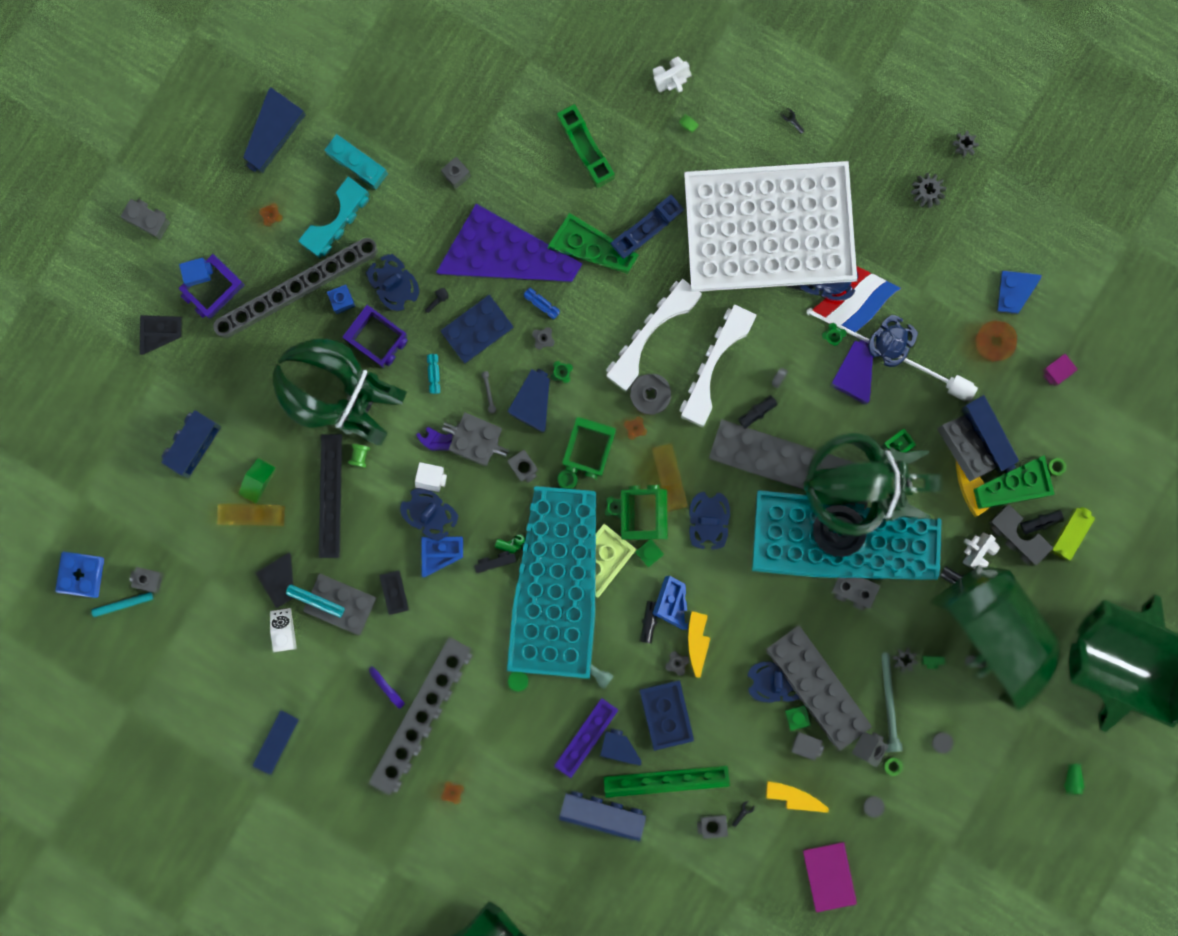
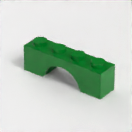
(585, 147)

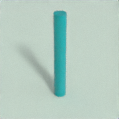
(122, 604)

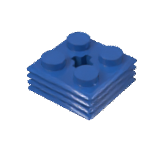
(86, 586)

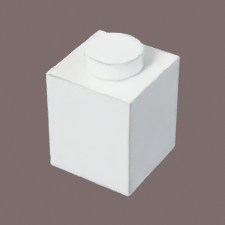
(430, 477)

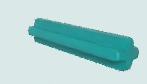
(315, 601)

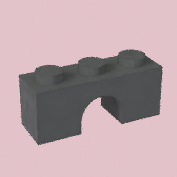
(1006, 524)

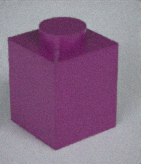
(1059, 370)

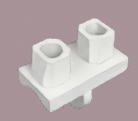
(673, 77)
(977, 548)

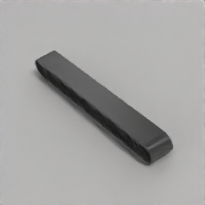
(285, 288)

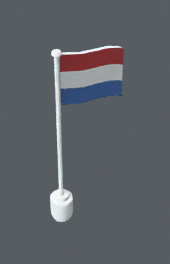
(861, 308)

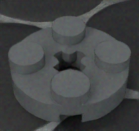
(662, 393)

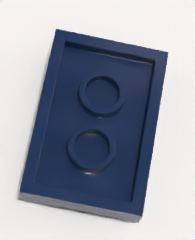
(477, 329)
(666, 715)

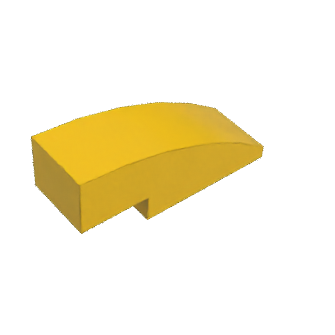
(967, 490)
(697, 642)
(794, 797)

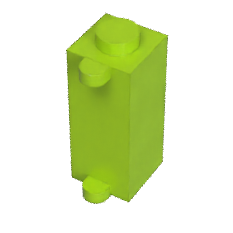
(1072, 533)

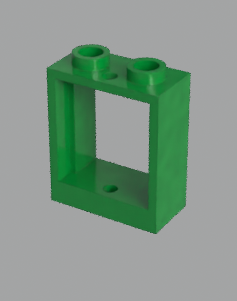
(594, 427)
(628, 513)

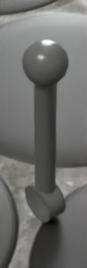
(492, 409)

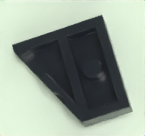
(158, 331)
(277, 578)

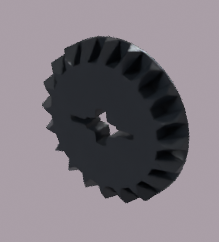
(830, 541)

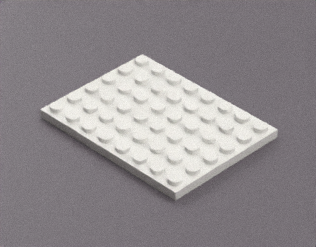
(770, 226)

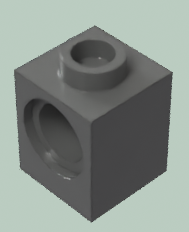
(455, 173)
(519, 458)
(807, 746)
(870, 748)
(721, 830)

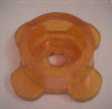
(273, 208)
(638, 422)
(458, 789)

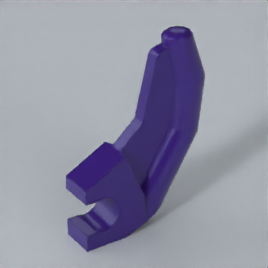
(435, 440)
(390, 692)

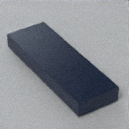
(275, 742)

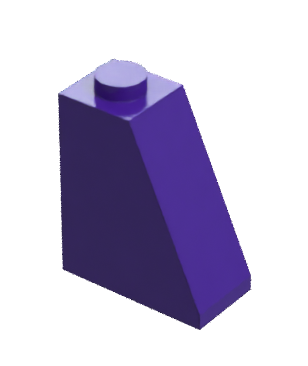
(855, 373)

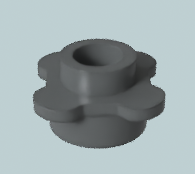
(548, 342)
(674, 657)

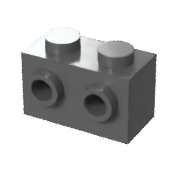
(145, 219)
(856, 590)

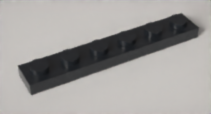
(330, 496)

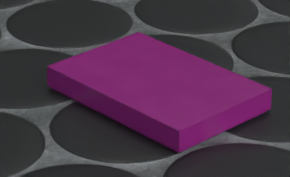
(829, 877)

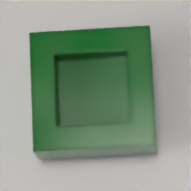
(649, 553)
(932, 662)
(797, 718)

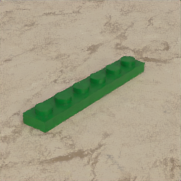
(666, 781)

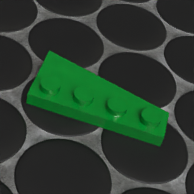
(588, 243)
(1018, 485)

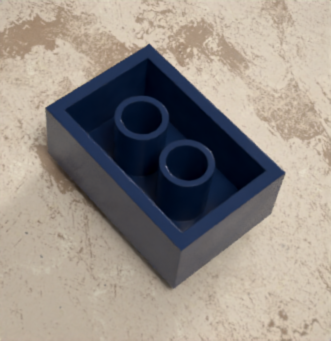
(190, 444)

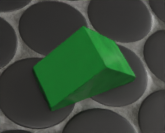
(901, 442)
(256, 480)

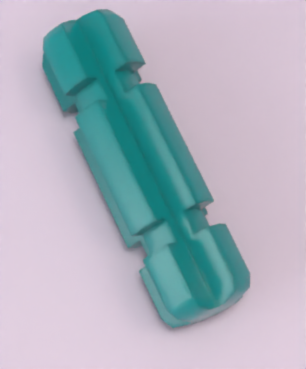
(433, 374)

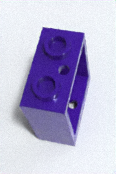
(236, 286)
(360, 323)

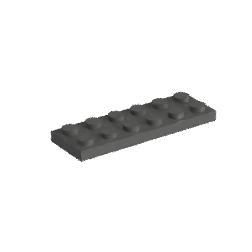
(818, 688)

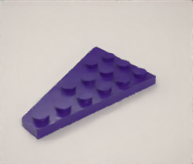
(499, 249)

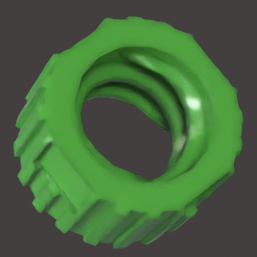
(688, 123)
(1061, 462)
(886, 765)

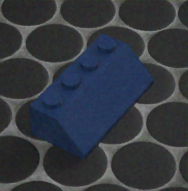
(602, 816)

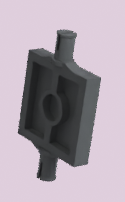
(475, 439)

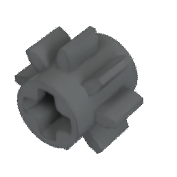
(969, 140)
(909, 656)

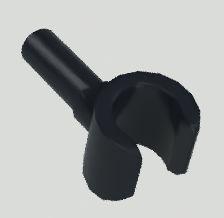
(791, 118)
(442, 296)
(742, 814)

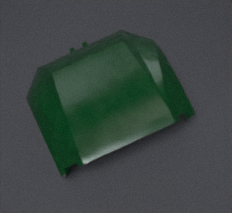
(1004, 631)

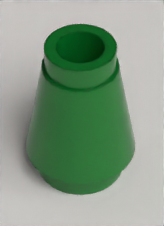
(1074, 780)

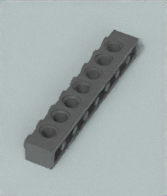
(380, 778)

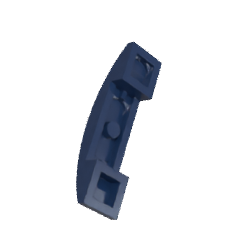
(647, 227)

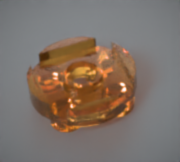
(993, 352)

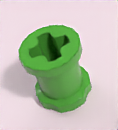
(359, 455)

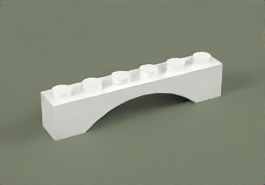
(680, 301)
(736, 327)

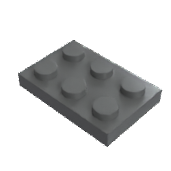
(967, 448)
(356, 604)

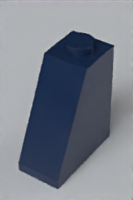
(532, 401)

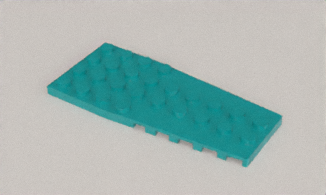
(891, 551)
(556, 586)

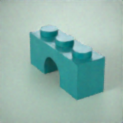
(356, 161)

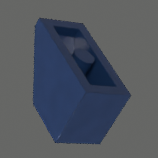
(619, 748)

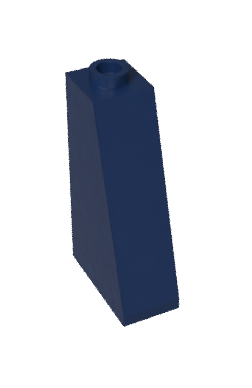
(273, 128)
(991, 433)

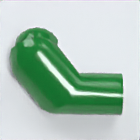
(512, 546)

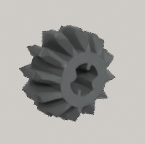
(935, 193)

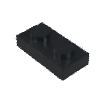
(486, 564)
(394, 592)

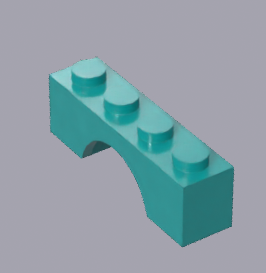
(319, 238)

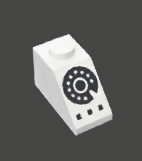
(282, 630)

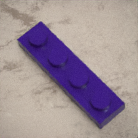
(586, 738)

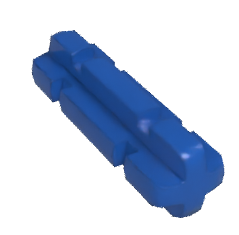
(541, 303)

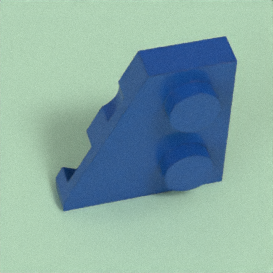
(1015, 290)
(440, 553)
(672, 603)

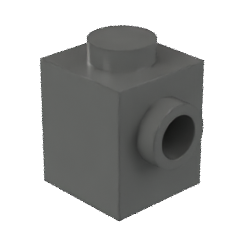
(146, 579)

